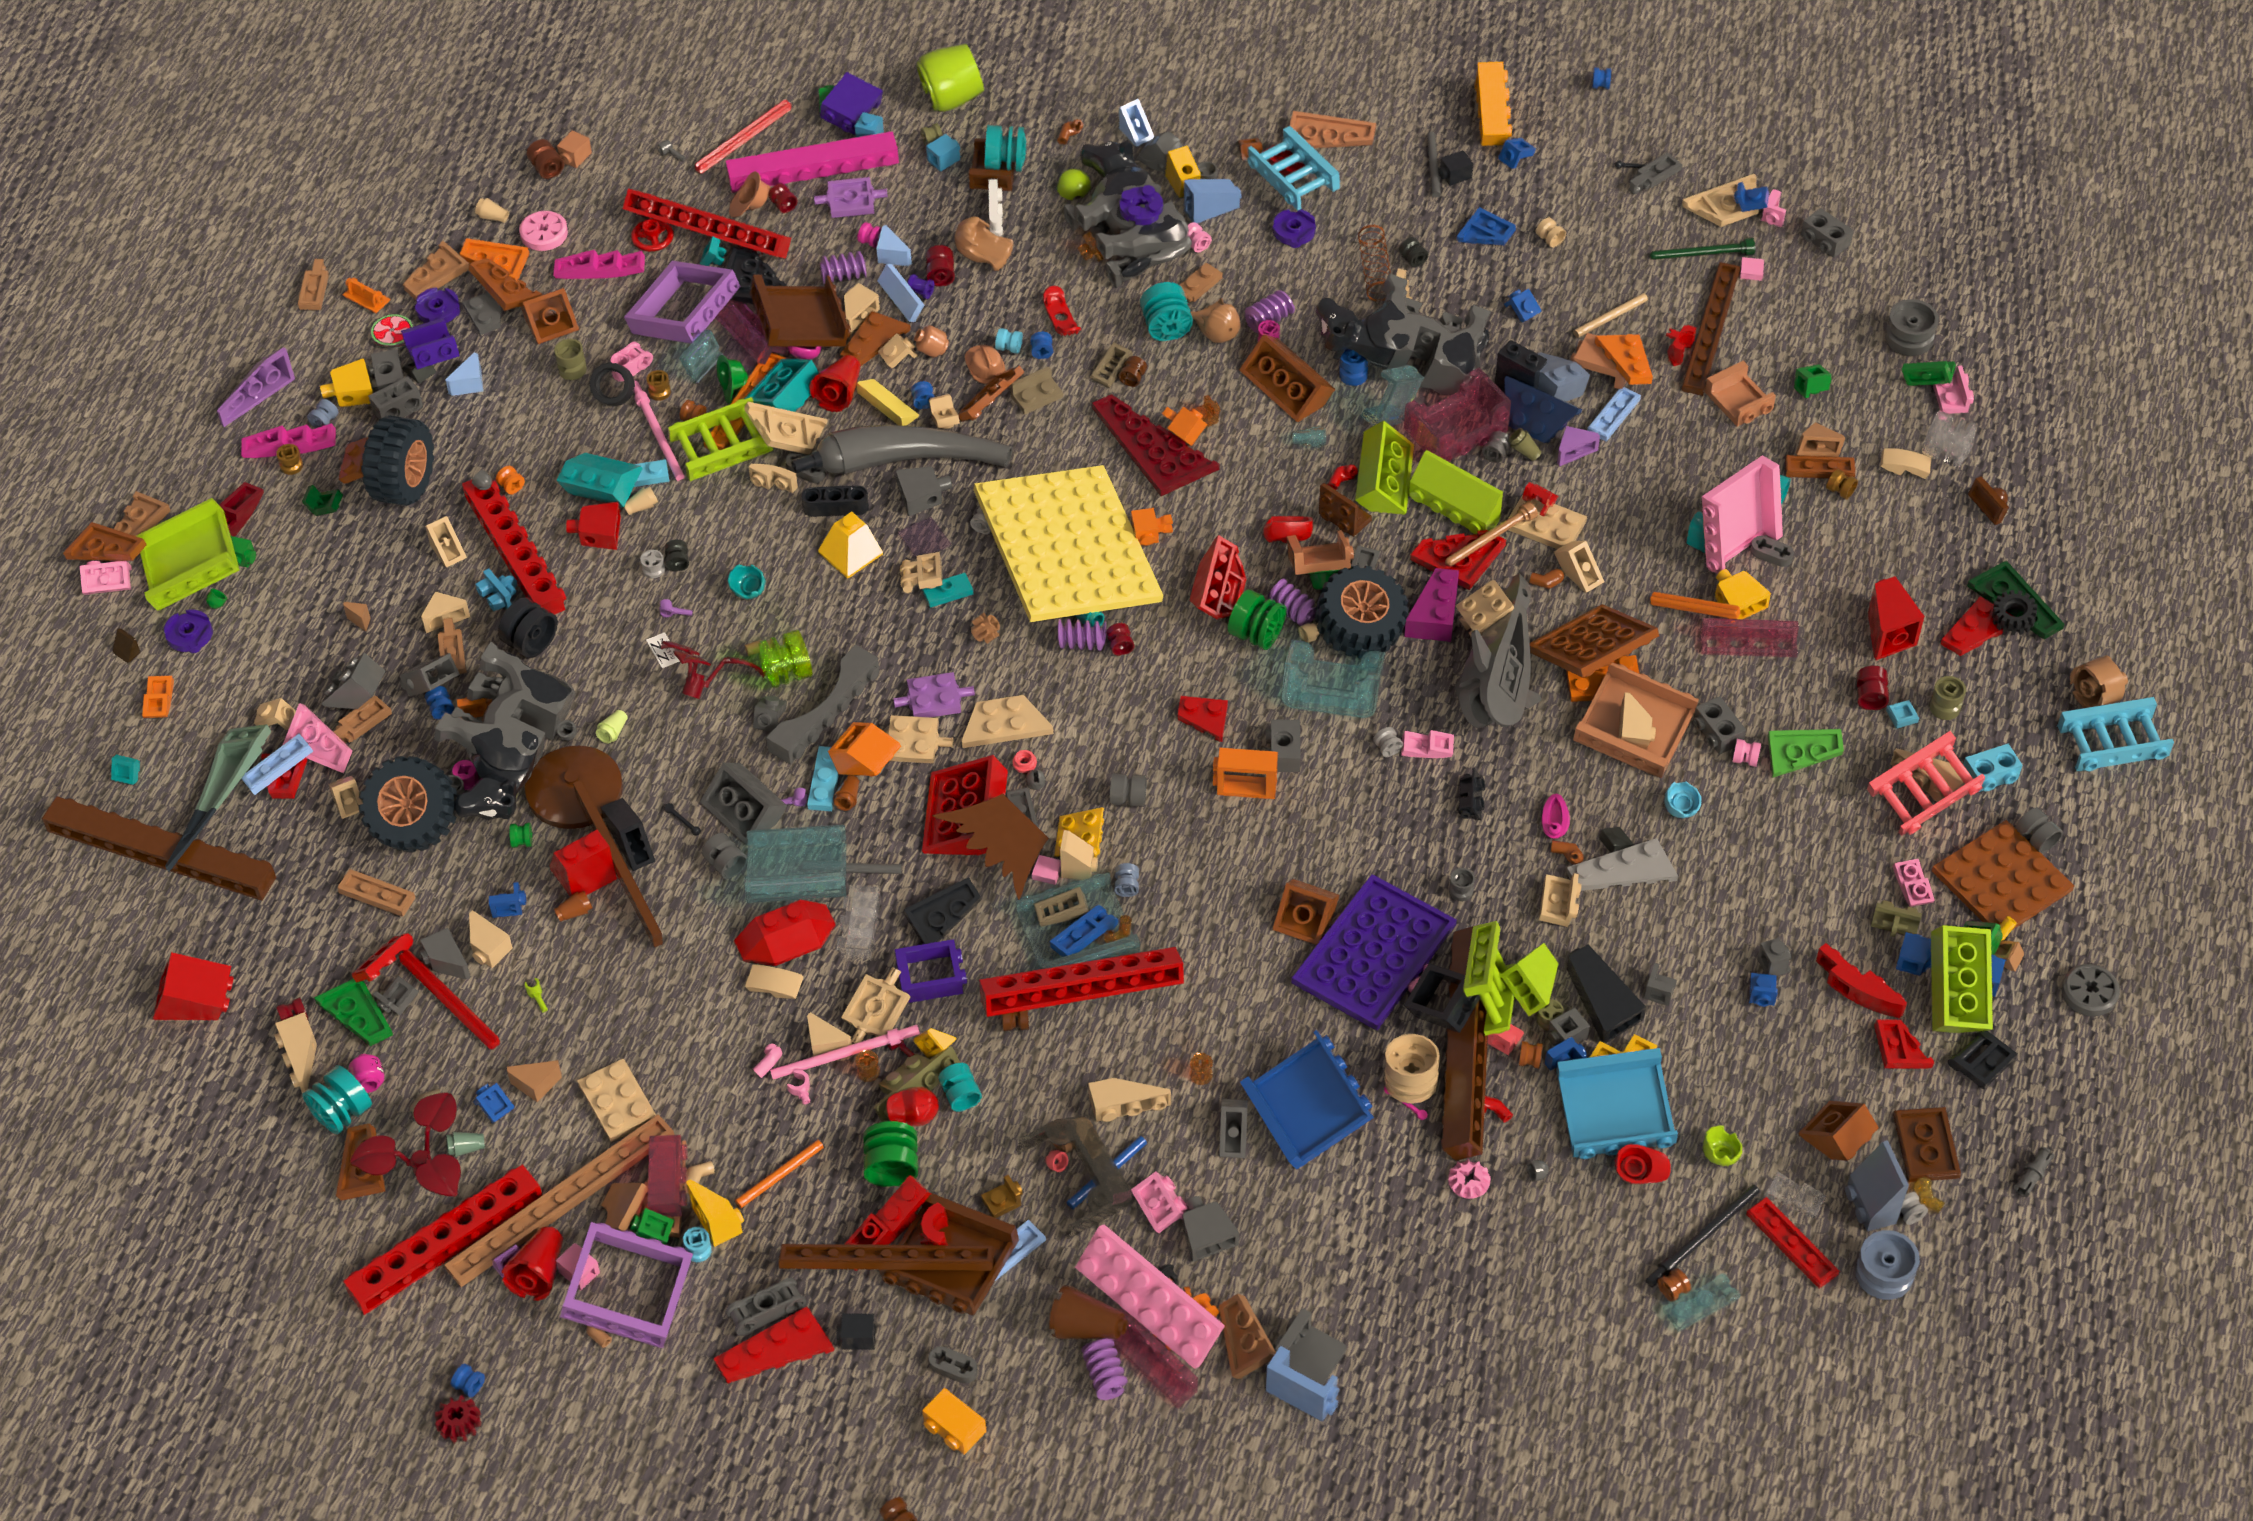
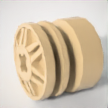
(1411, 1068)

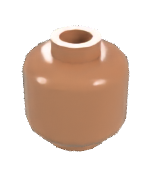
(931, 341)

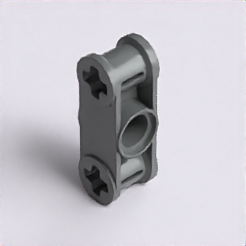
(777, 1296)

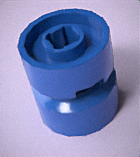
(1353, 368)

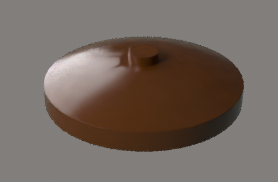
(552, 791)

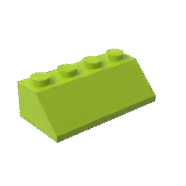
(1384, 470)
(1456, 493)
(1961, 979)

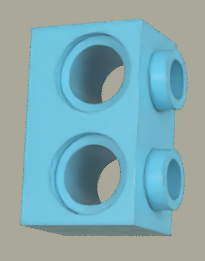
(1997, 765)

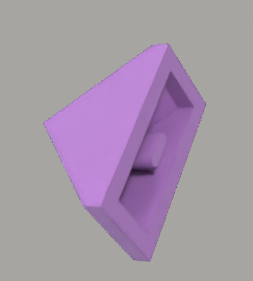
(1577, 444)

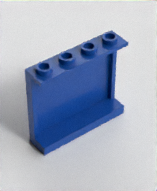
(1309, 1101)

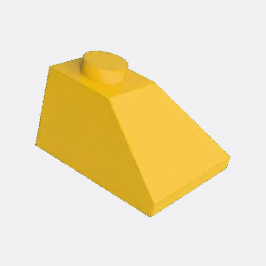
(850, 545)
(714, 1213)

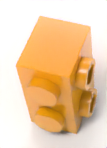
(953, 1421)

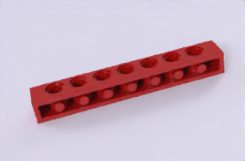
(707, 223)
(514, 546)
(1081, 981)
(437, 1250)

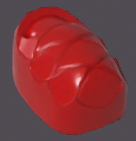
(1280, 527)

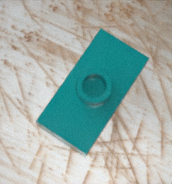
(952, 589)

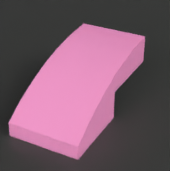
(1427, 746)

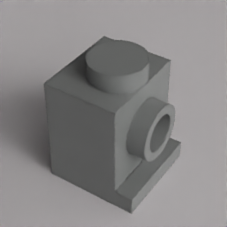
(1778, 956)
(1569, 1023)

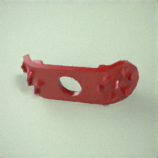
(1056, 304)

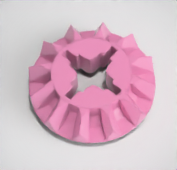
(1473, 1188)

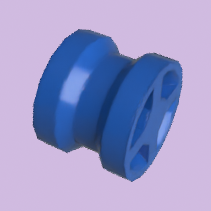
(1601, 78)
(1041, 345)
(921, 394)
(467, 1380)

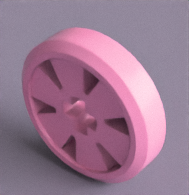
(543, 230)

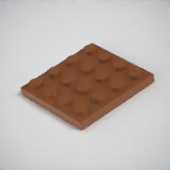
(1593, 640)
(2002, 876)

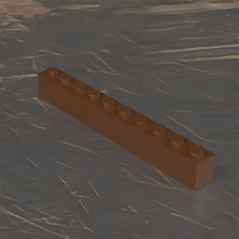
(155, 846)
(1465, 1070)

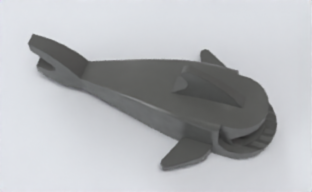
(1499, 666)

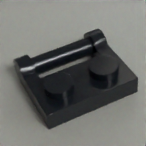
(1988, 1063)

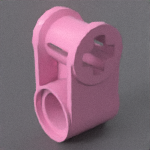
(631, 359)

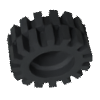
(2012, 623)

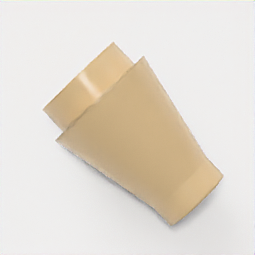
(489, 210)
(641, 501)

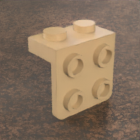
(1484, 607)

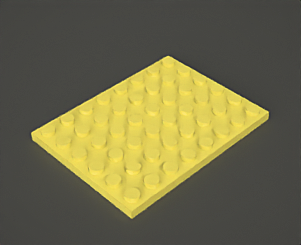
(1067, 543)

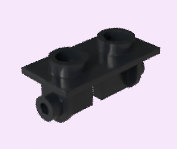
(1474, 803)

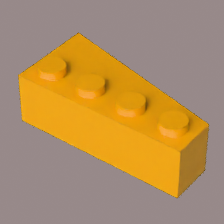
(1491, 102)

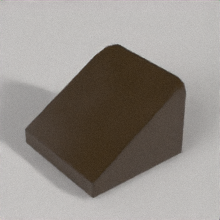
(125, 646)

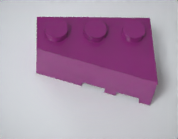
(1435, 609)

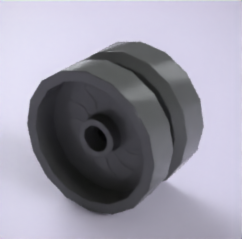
(1911, 327)

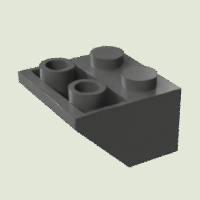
(354, 684)

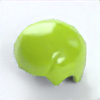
(1073, 184)
(1721, 1146)

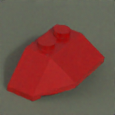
(1219, 579)
(785, 933)

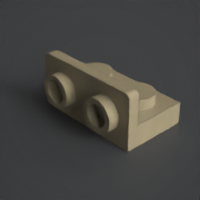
(1035, 390)

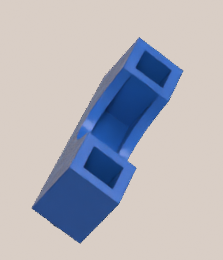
(1916, 959)

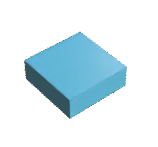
(1902, 714)

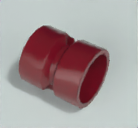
(940, 265)
(1872, 688)

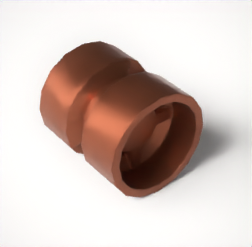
(545, 159)

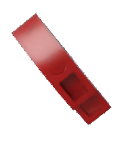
(1864, 989)
(892, 1217)

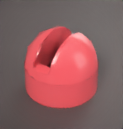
(1060, 1156)

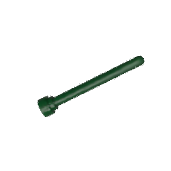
(1745, 247)

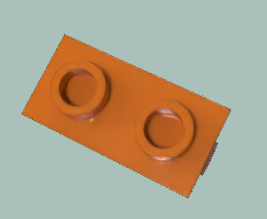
(364, 295)

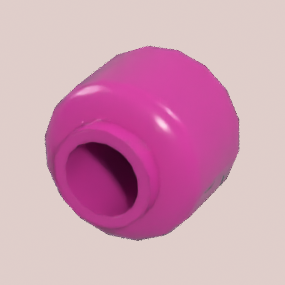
(367, 1071)

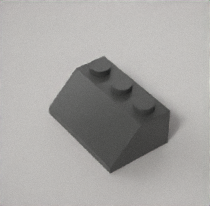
(742, 801)

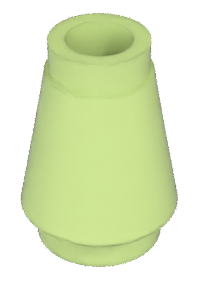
(610, 728)

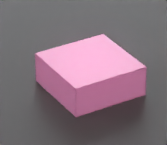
(1752, 269)
(1046, 870)

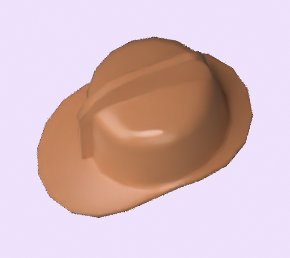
(750, 196)
(984, 363)

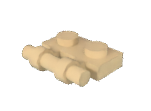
(924, 571)

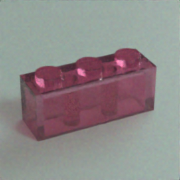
(667, 1175)

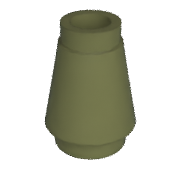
(1524, 444)

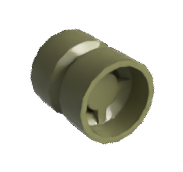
(570, 359)
(1947, 697)

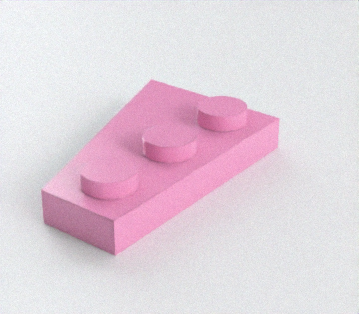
(326, 745)

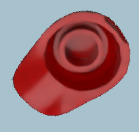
(912, 1106)
(1642, 1165)

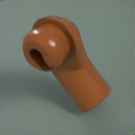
(1069, 129)
(1548, 580)
(1569, 850)

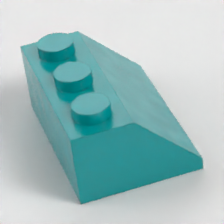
(785, 384)
(599, 478)

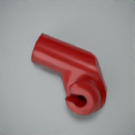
(1342, 474)
(1498, 1108)

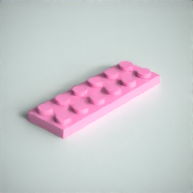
(1149, 1296)

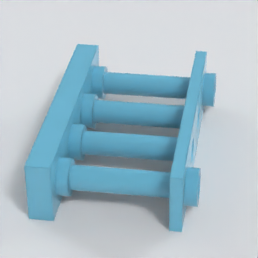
(1303, 153)
(2118, 714)

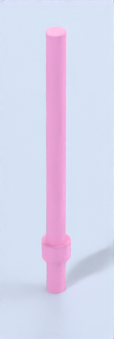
(643, 401)
(894, 1037)

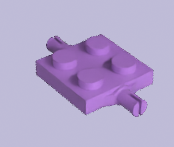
(850, 197)
(934, 695)

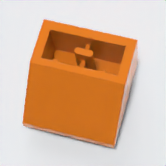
(863, 750)

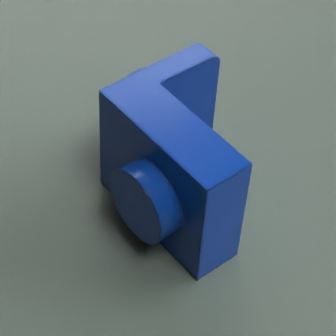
(1523, 304)

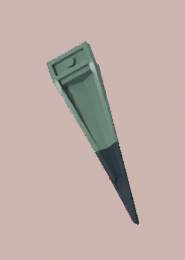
(232, 760)

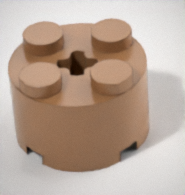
(2098, 682)

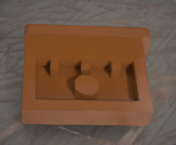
(352, 461)

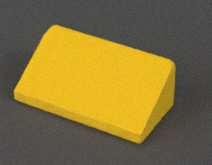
(933, 1042)

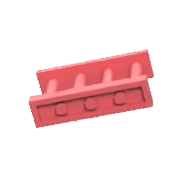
(1923, 759)

